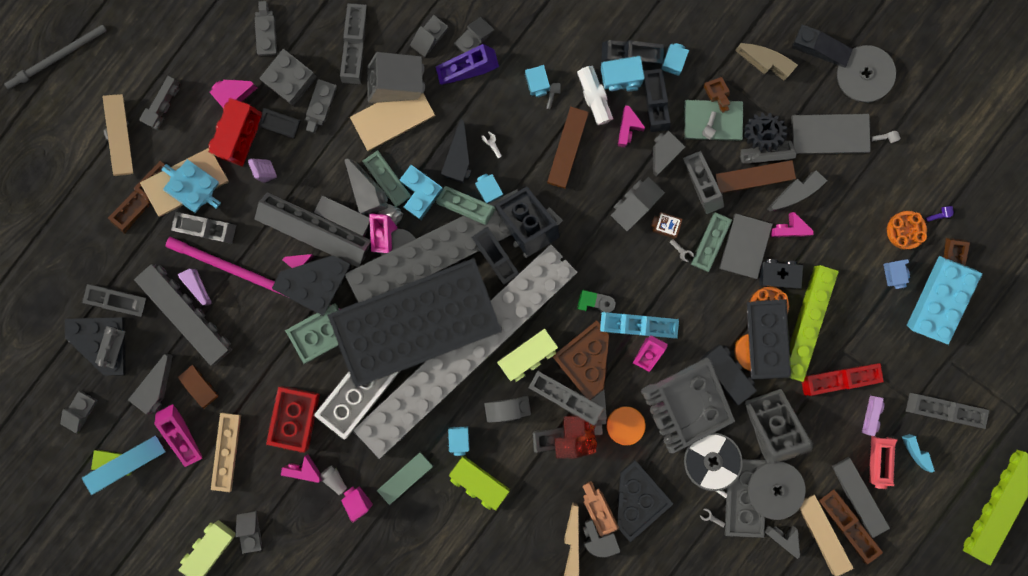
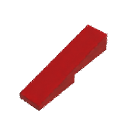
(842, 379)

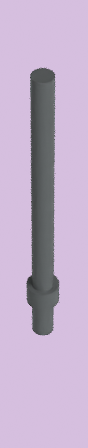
(24, 76)

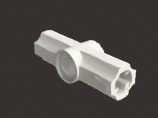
(595, 95)

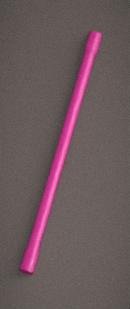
(183, 248)

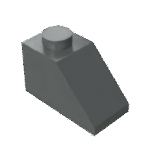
(665, 150)

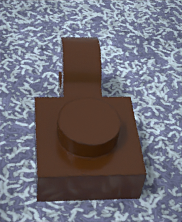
(718, 91)

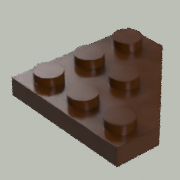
(586, 360)

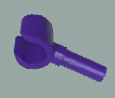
(946, 212)

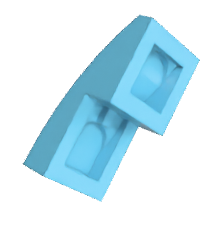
(920, 457)

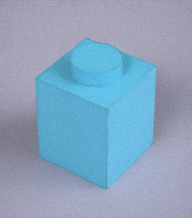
(675, 59)
(537, 81)
(488, 188)
(458, 440)

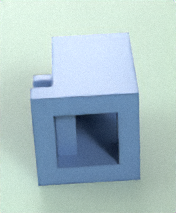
(897, 273)

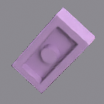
(874, 409)

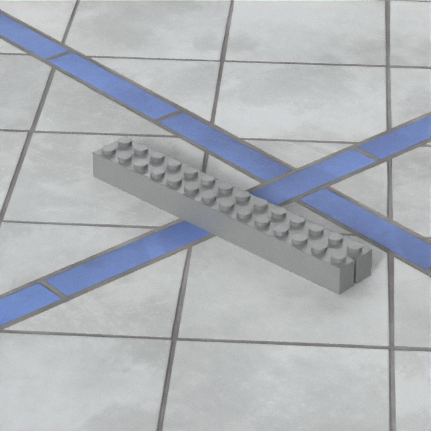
(443, 373)

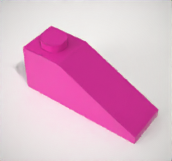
(177, 435)

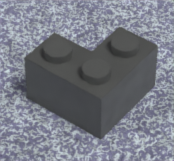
(637, 203)

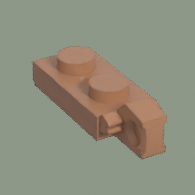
(599, 510)

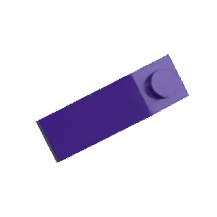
(467, 65)

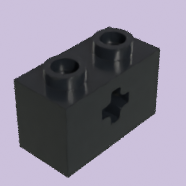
(791, 278)

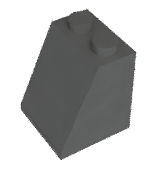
(394, 78)

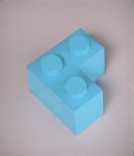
(622, 74)
(425, 191)

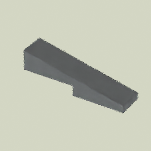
(353, 44)
(566, 398)
(947, 410)
(860, 497)

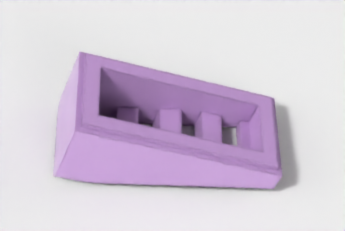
(262, 170)
(195, 285)

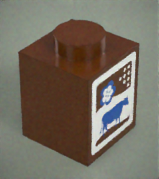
(666, 225)

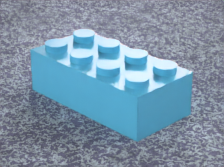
(944, 300)

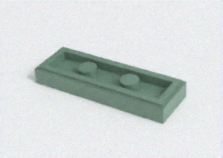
(386, 178)
(465, 205)
(711, 242)
(405, 478)

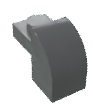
(507, 409)
(598, 545)

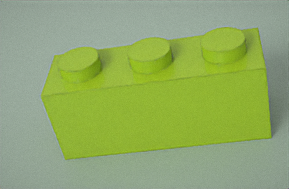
(478, 483)

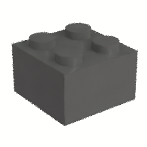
(288, 77)

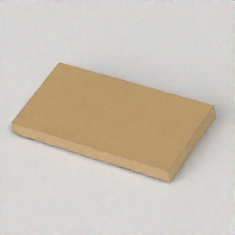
(390, 119)
(163, 202)

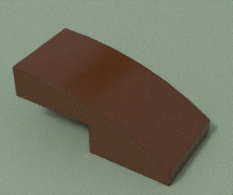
(197, 386)

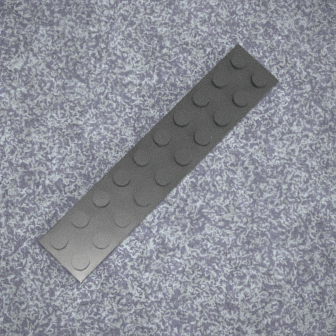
(423, 255)

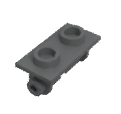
(110, 347)

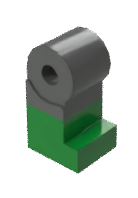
(602, 302)

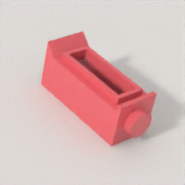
(875, 461)

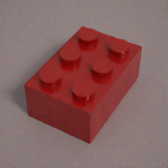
(235, 132)
(293, 419)

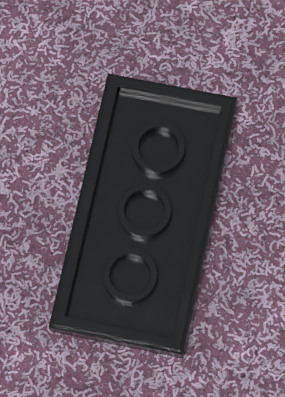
(769, 339)

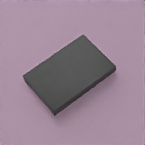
(745, 246)

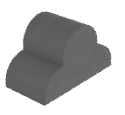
(777, 427)

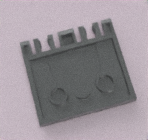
(690, 405)

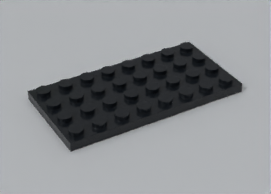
(414, 323)

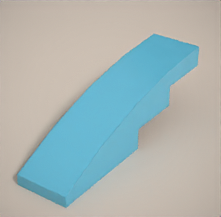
(639, 325)
(123, 465)

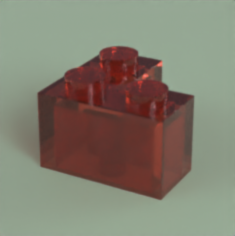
(578, 438)

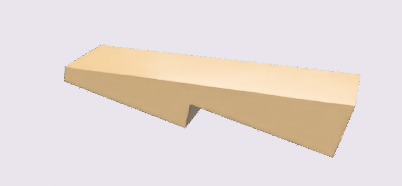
(117, 135)
(825, 536)
(572, 539)

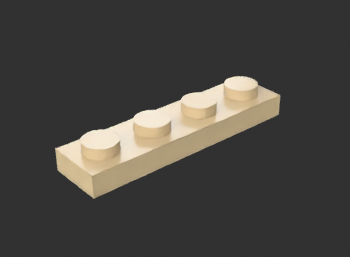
(225, 452)

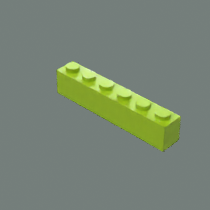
(810, 320)
(1000, 510)

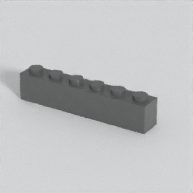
(312, 229)
(183, 314)

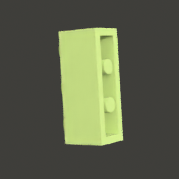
(528, 355)
(207, 550)

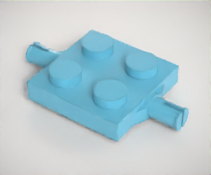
(191, 186)

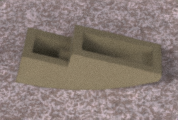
(767, 59)

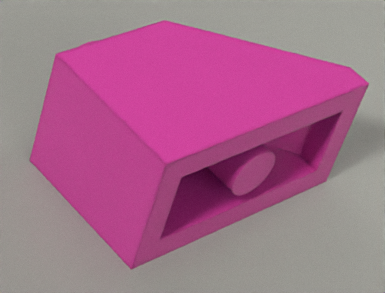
(232, 89)
(356, 503)

